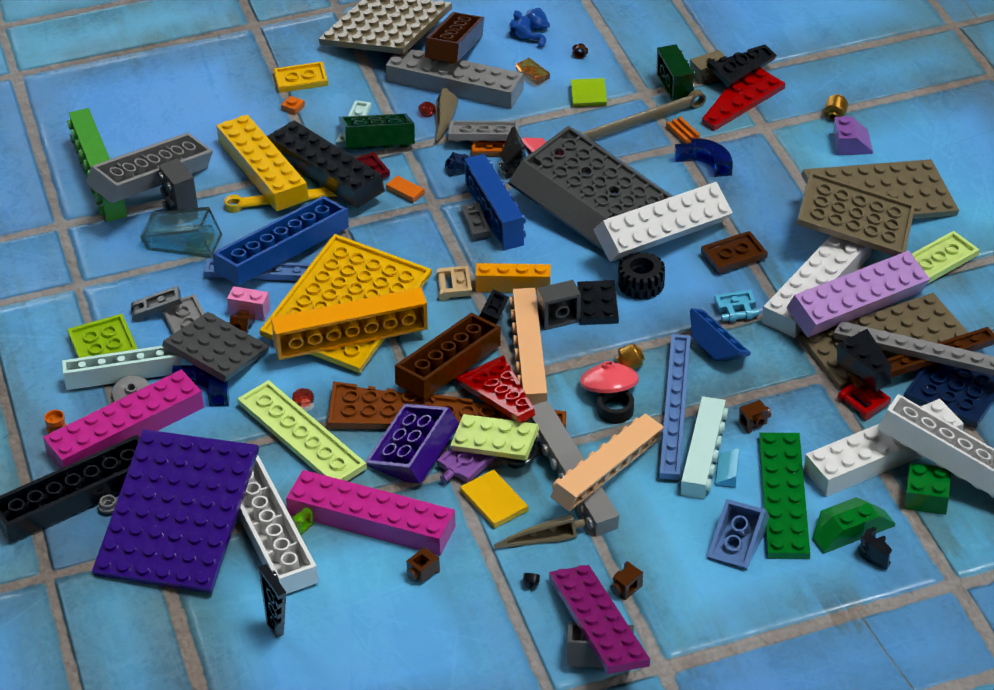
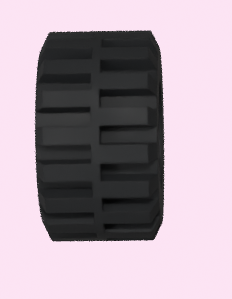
(641, 275)

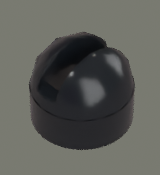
(531, 578)

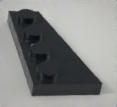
(741, 65)
(274, 600)

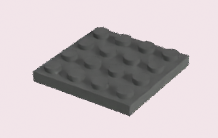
(215, 346)

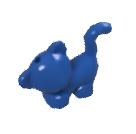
(522, 25)

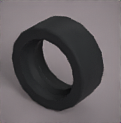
(612, 415)

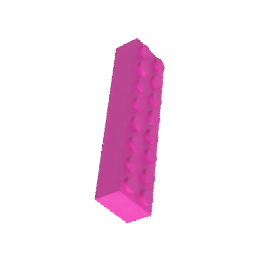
(144, 409)
(372, 512)

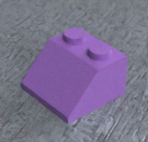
(851, 137)

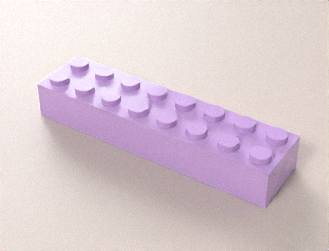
(857, 293)

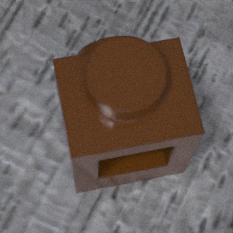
(753, 415)
(422, 565)
(627, 581)

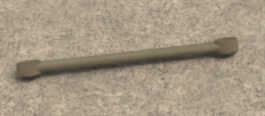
(647, 115)

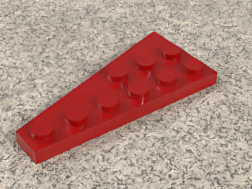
(742, 98)
(499, 388)

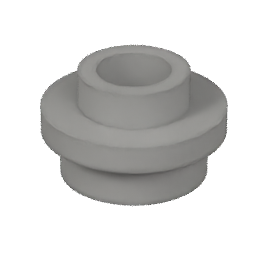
(107, 504)

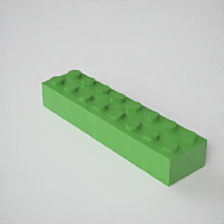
(91, 151)

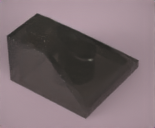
(512, 154)

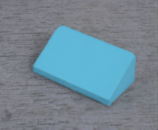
(727, 468)

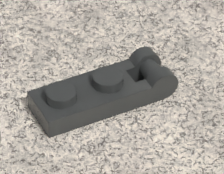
(476, 220)
(155, 303)

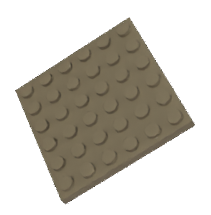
(385, 25)

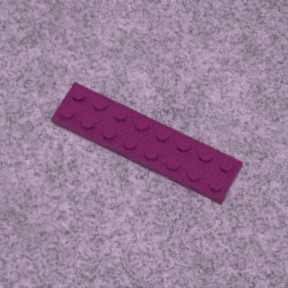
(599, 619)

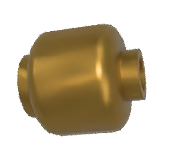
(835, 106)
(630, 356)

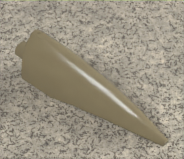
(444, 111)
(545, 532)

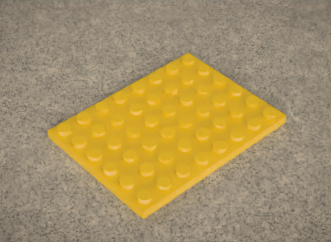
(344, 274)

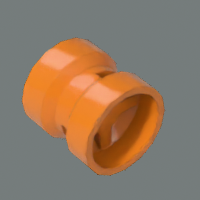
(54, 420)

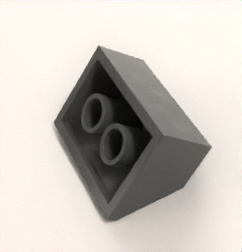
(579, 651)

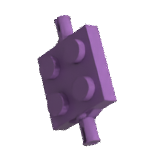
(462, 465)

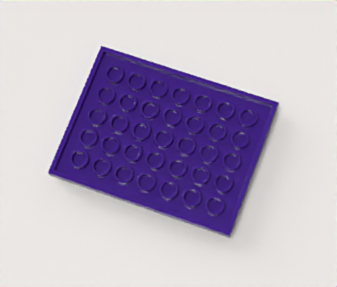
(176, 511)

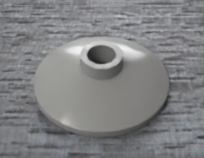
(122, 386)

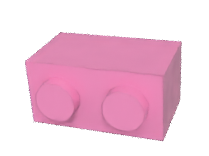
(250, 300)

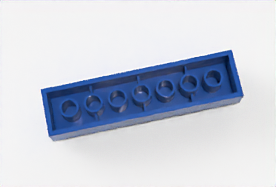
(280, 240)

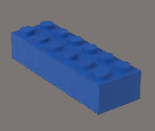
(495, 201)

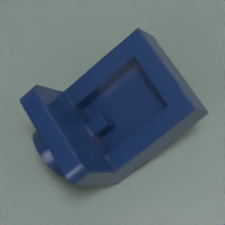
(454, 162)

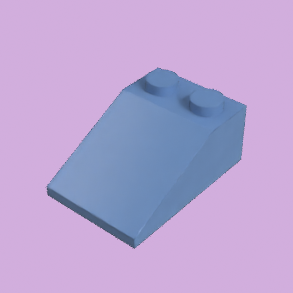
(738, 533)

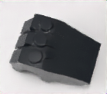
(875, 549)

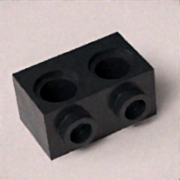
(494, 306)

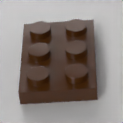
(734, 252)

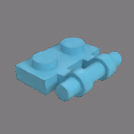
(736, 301)

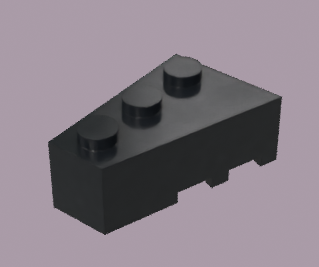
(865, 360)

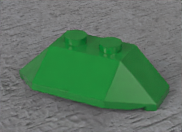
(848, 522)

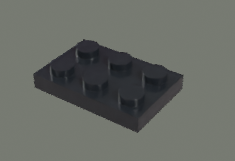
(598, 302)

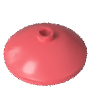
(609, 378)

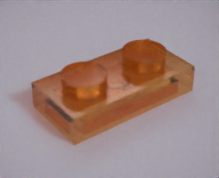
(533, 71)

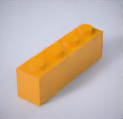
(511, 276)

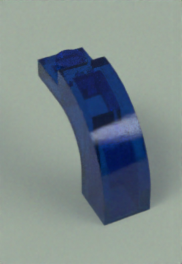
(707, 152)
(217, 390)

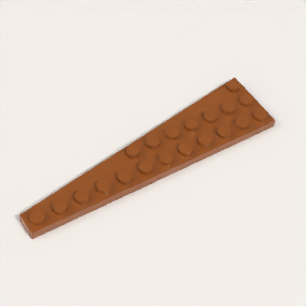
(376, 409)

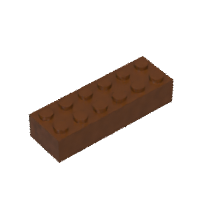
(454, 37)
(447, 355)

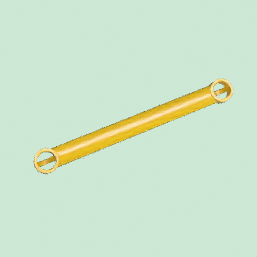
(243, 202)

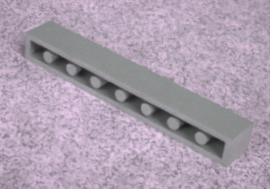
(564, 455)

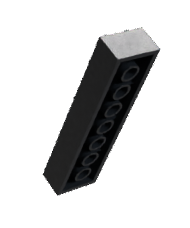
(327, 164)
(65, 490)

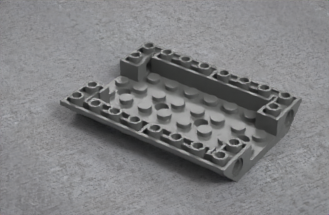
(578, 198)

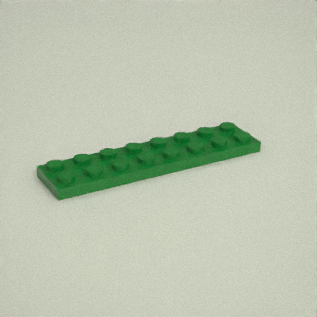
(784, 496)

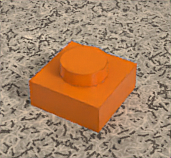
(292, 105)

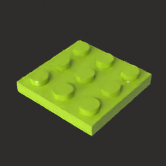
(102, 337)

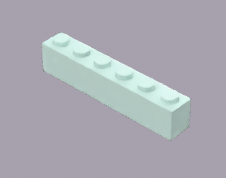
(113, 366)
(703, 448)

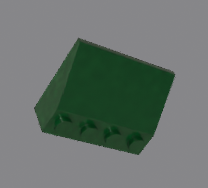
(377, 131)

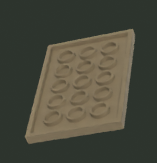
(856, 214)

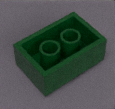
(674, 72)

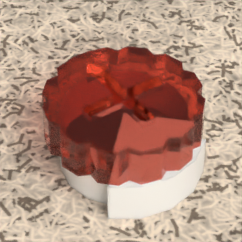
(304, 398)

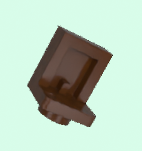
(242, 320)

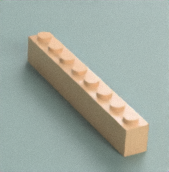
(529, 344)
(606, 462)

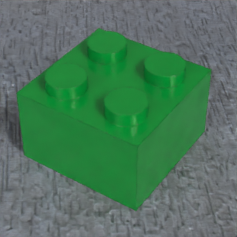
(927, 488)

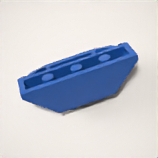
(715, 338)

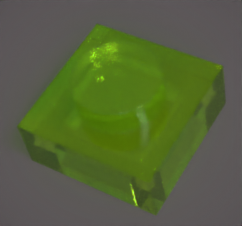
(303, 520)

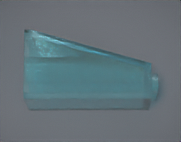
(182, 232)

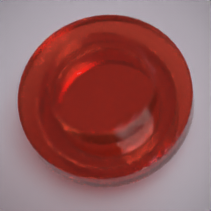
(426, 109)

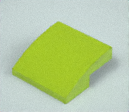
(588, 92)

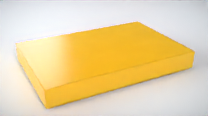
(300, 77)
(494, 498)

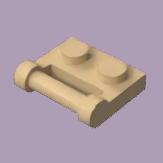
(460, 282)

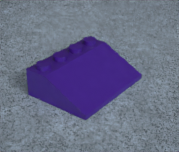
(413, 442)

